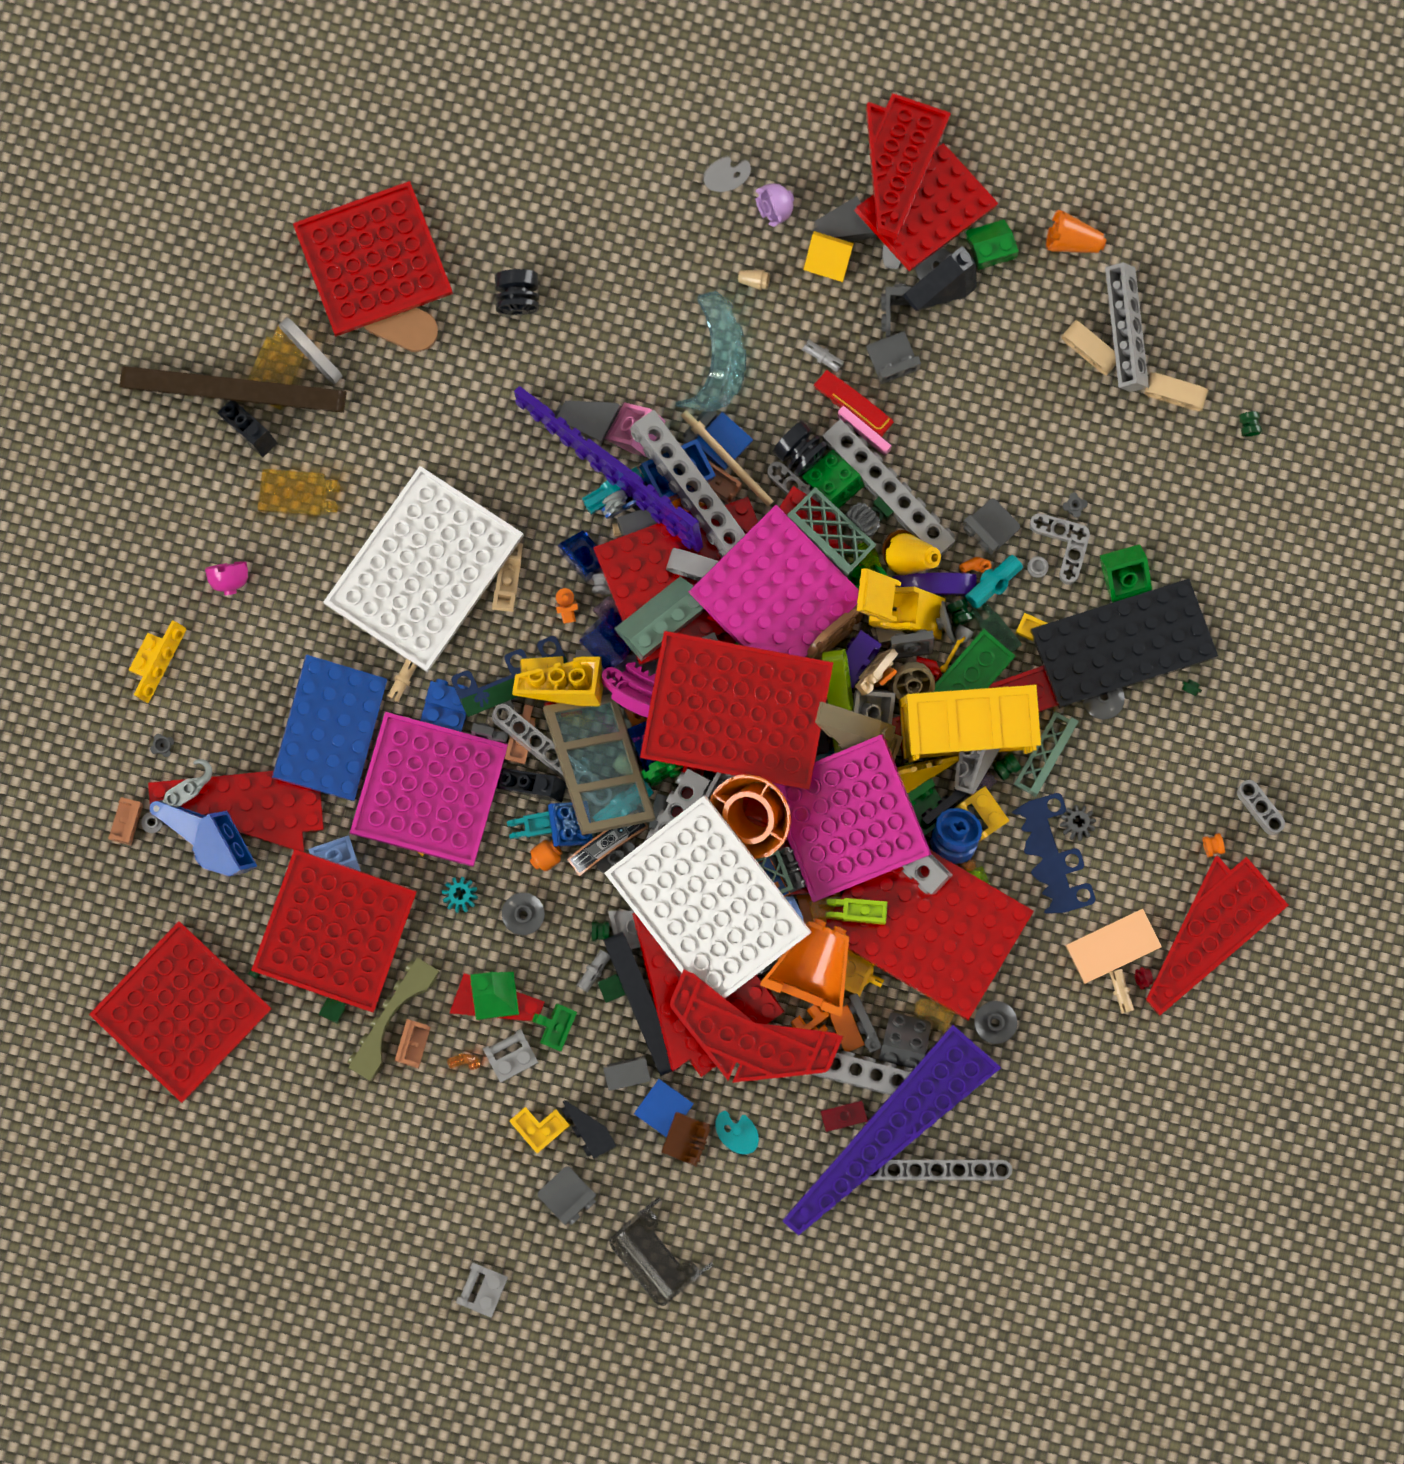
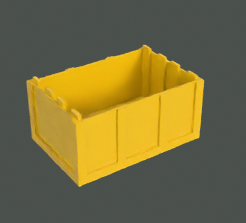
(969, 721)

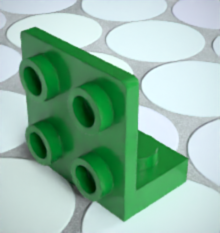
(834, 479)
(922, 799)

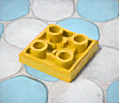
(828, 256)

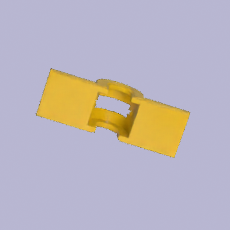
(914, 606)

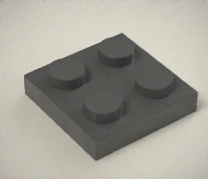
(912, 644)

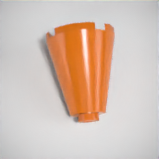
(1073, 235)

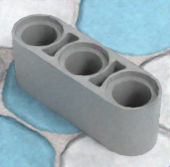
(689, 564)
(1259, 797)

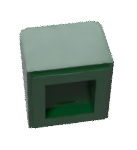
(611, 988)
(333, 1010)

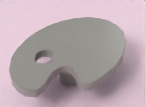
(720, 175)

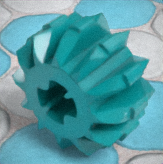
(466, 897)

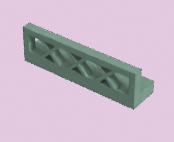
(1055, 753)

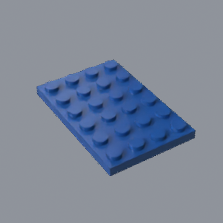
(329, 728)

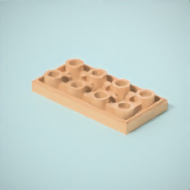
(1113, 946)

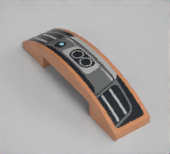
(602, 846)

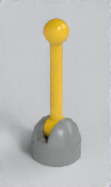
(962, 635)

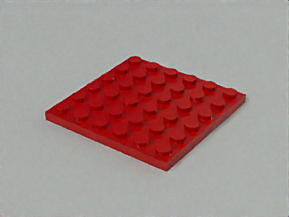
(372, 258)
(638, 572)
(334, 930)
(180, 1012)

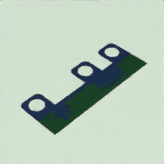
(480, 699)

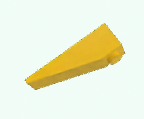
(566, 683)
(917, 773)

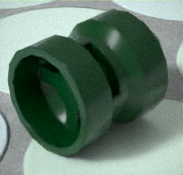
(1250, 424)
(960, 612)
(1008, 765)

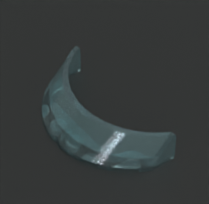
(727, 357)

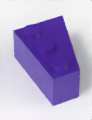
(860, 654)

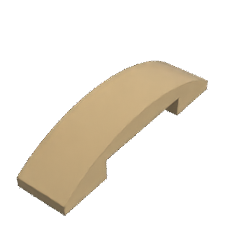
(508, 581)

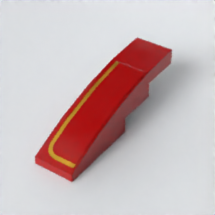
(844, 395)

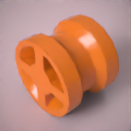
(1213, 845)

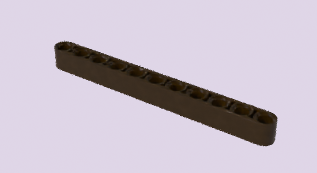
(233, 389)

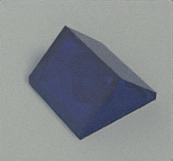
(580, 555)

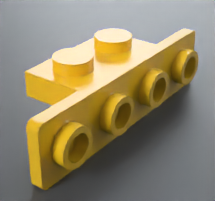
(154, 659)

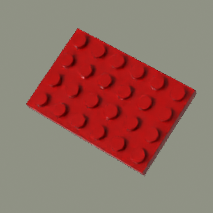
(943, 209)

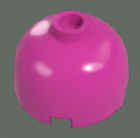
(227, 577)

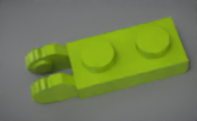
(858, 910)

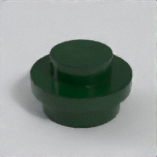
(1191, 687)

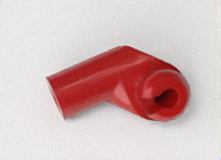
(932, 665)

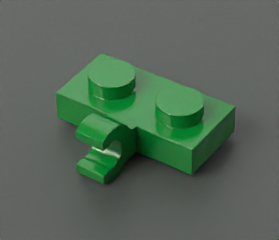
(556, 1027)

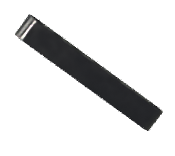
(639, 999)

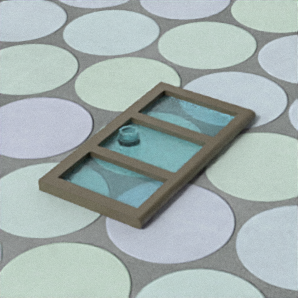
(599, 765)

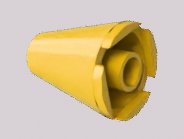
(911, 555)

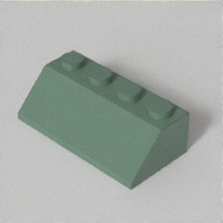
(667, 611)

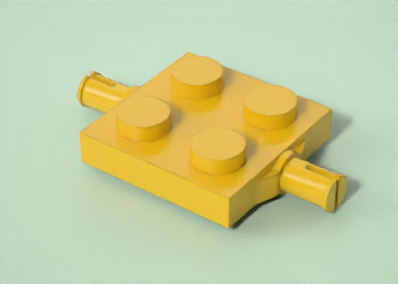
(859, 974)

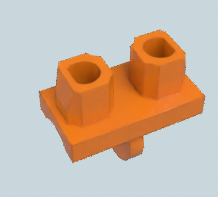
(566, 605)
(818, 1017)

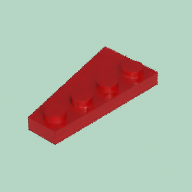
(464, 1004)

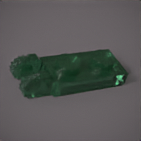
(997, 628)

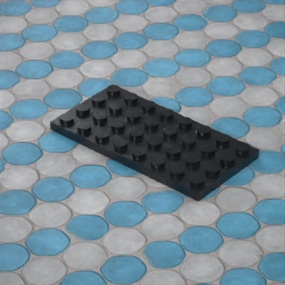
(1124, 643)

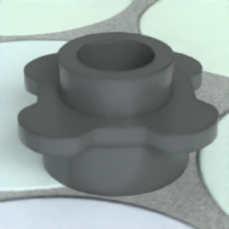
(1075, 511)
(158, 740)

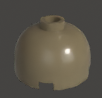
(913, 679)

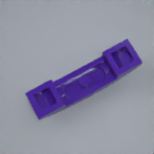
(940, 583)

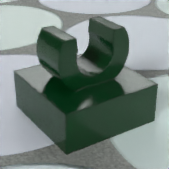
(882, 509)

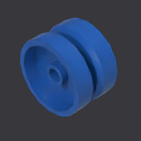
(956, 835)

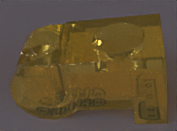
(927, 1009)

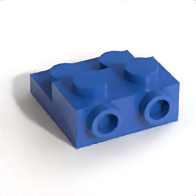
(444, 706)

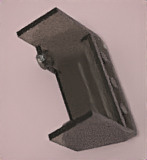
(651, 1260)

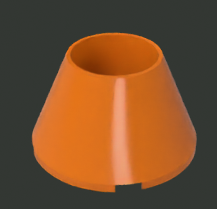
(729, 803)

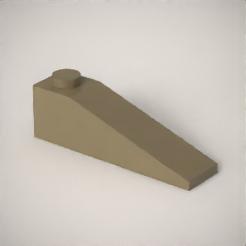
(851, 727)

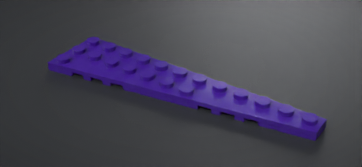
(677, 520)
(930, 1090)

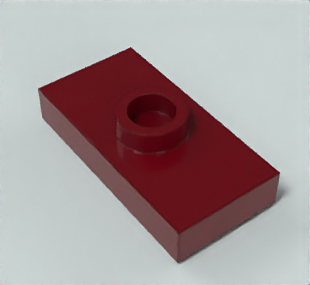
(843, 1116)

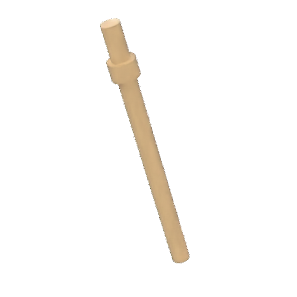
(698, 428)

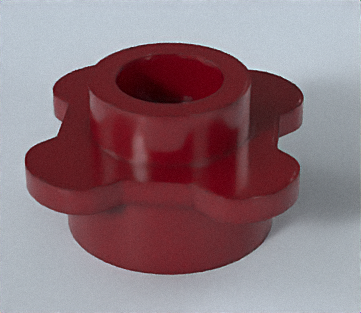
(1143, 977)

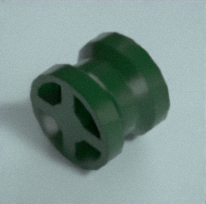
(600, 930)

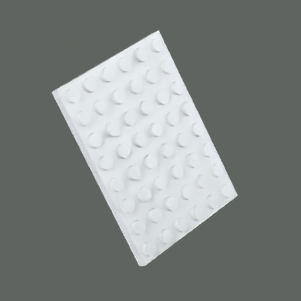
(423, 569)
(707, 899)

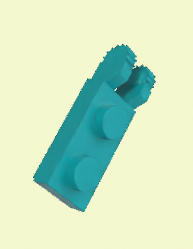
(535, 825)

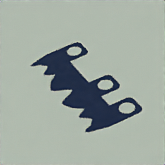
(1052, 868)

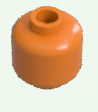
(545, 855)

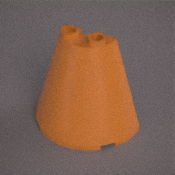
(814, 968)

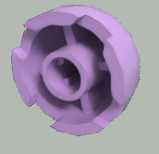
(775, 203)

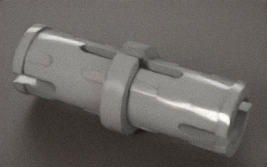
(823, 355)
(593, 971)

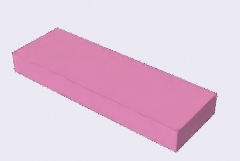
(864, 431)

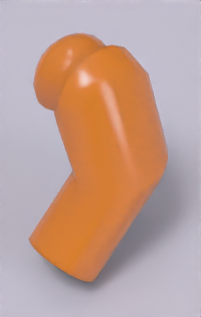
(975, 563)

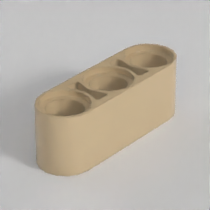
(1090, 347)
(1176, 391)

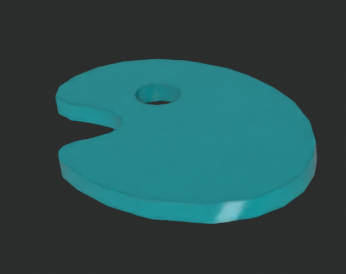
(742, 1137)

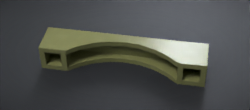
(416, 982)

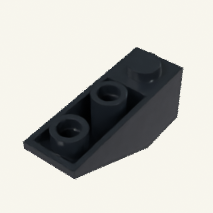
(247, 428)
(532, 784)
(594, 1134)

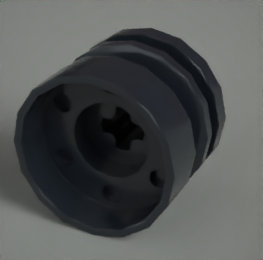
(516, 292)
(804, 452)

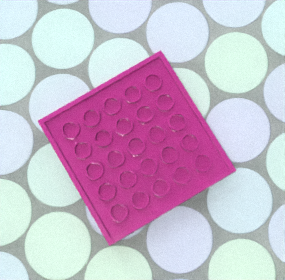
(775, 588)
(429, 789)
(852, 820)

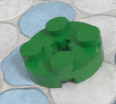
(660, 771)

